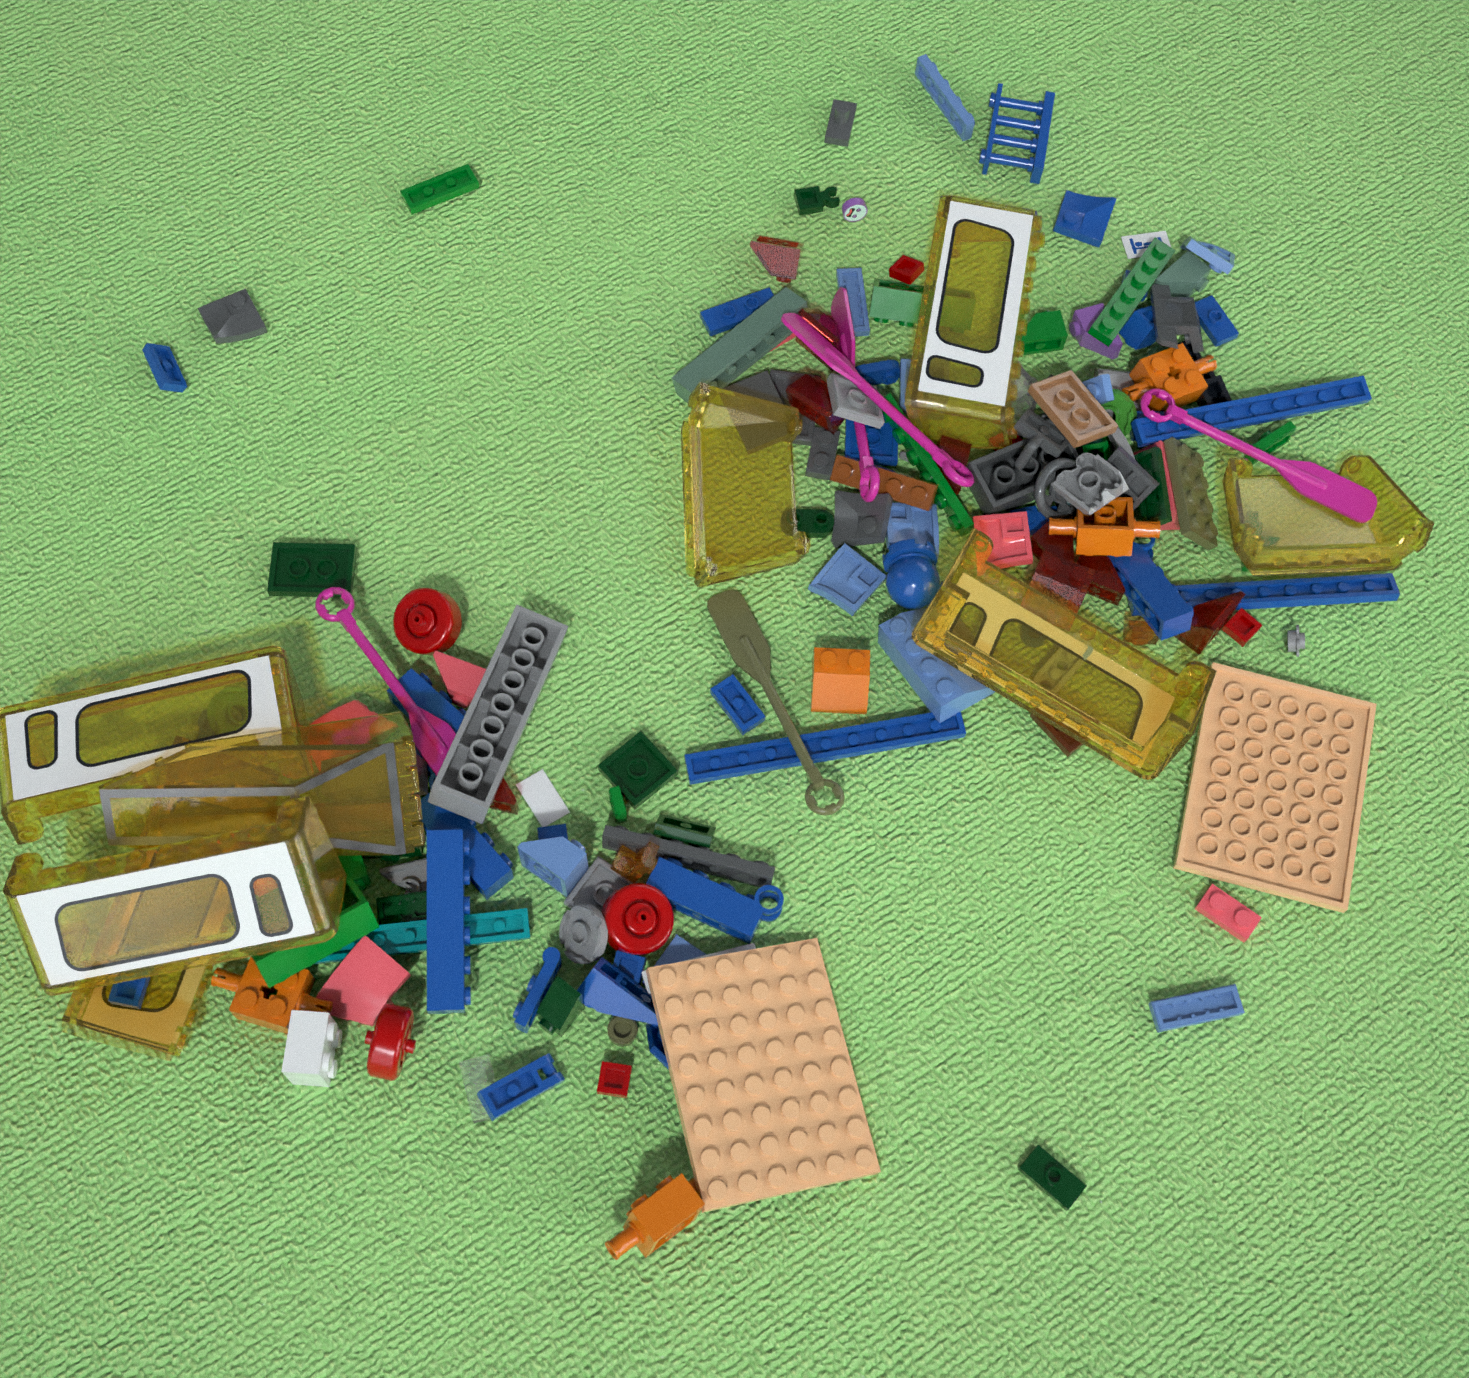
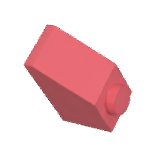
(459, 678)

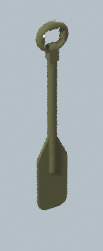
(752, 655)

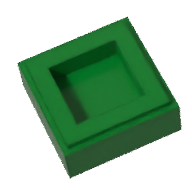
(617, 804)

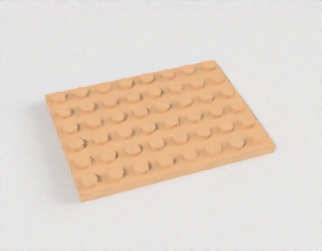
(1277, 788)
(761, 1074)

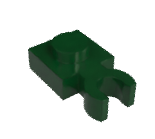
(812, 201)

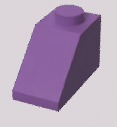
(1080, 325)

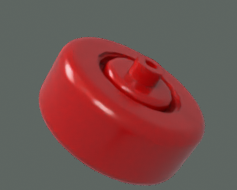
(427, 621)
(638, 919)
(390, 1042)

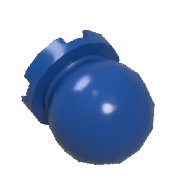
(911, 573)

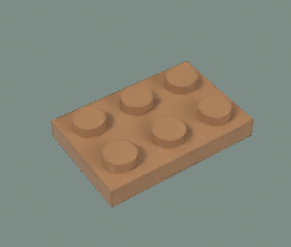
(1072, 408)

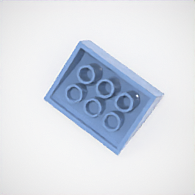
(936, 682)

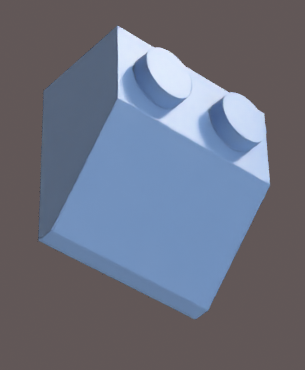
(555, 862)

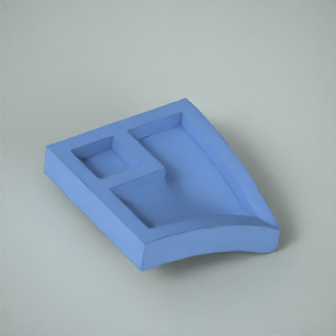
(1218, 257)
(913, 523)
(847, 580)

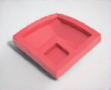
(1009, 536)

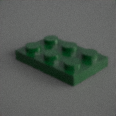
(310, 568)

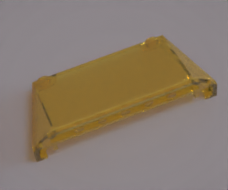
(738, 486)
(1290, 534)

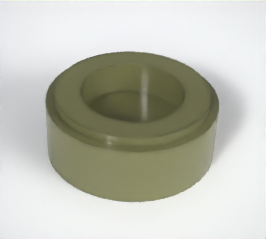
(622, 1031)

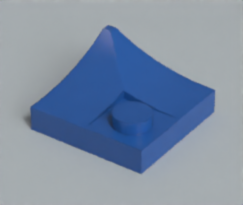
(1084, 217)

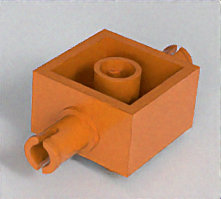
(1173, 372)
(1107, 530)
(252, 999)
(658, 1218)

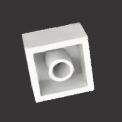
(311, 1048)

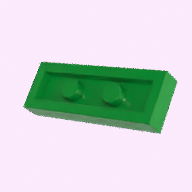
(439, 189)

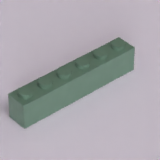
(740, 346)

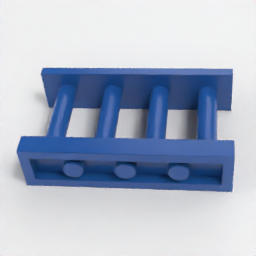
(1036, 145)

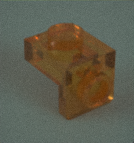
(1139, 633)
(635, 865)

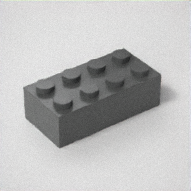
(1001, 485)

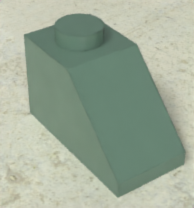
(1185, 276)

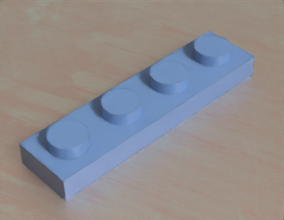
(944, 97)

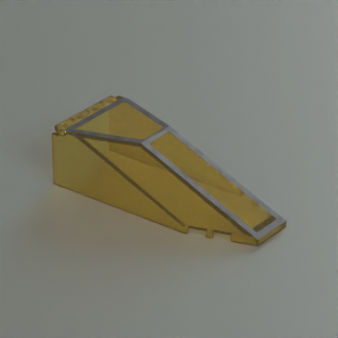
(233, 783)

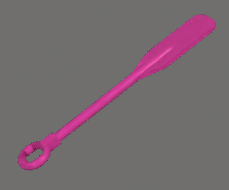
(842, 316)
(842, 365)
(1303, 476)
(430, 733)

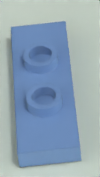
(853, 282)
(1196, 1008)

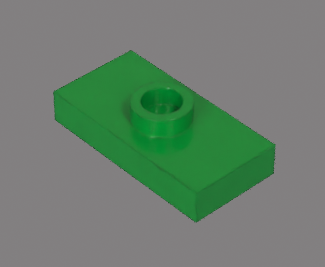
(1272, 441)

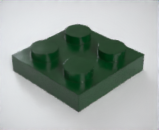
(638, 769)

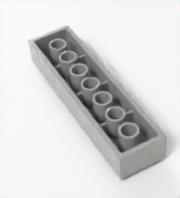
(497, 715)

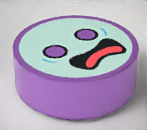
(854, 209)

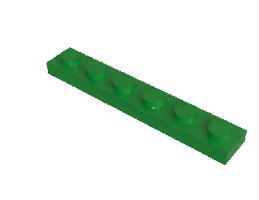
(1131, 292)
(945, 496)

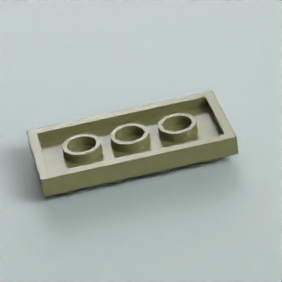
(1191, 494)

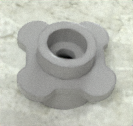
(1295, 640)

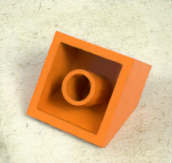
(840, 680)

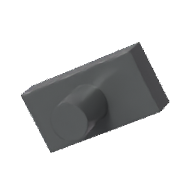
(840, 123)

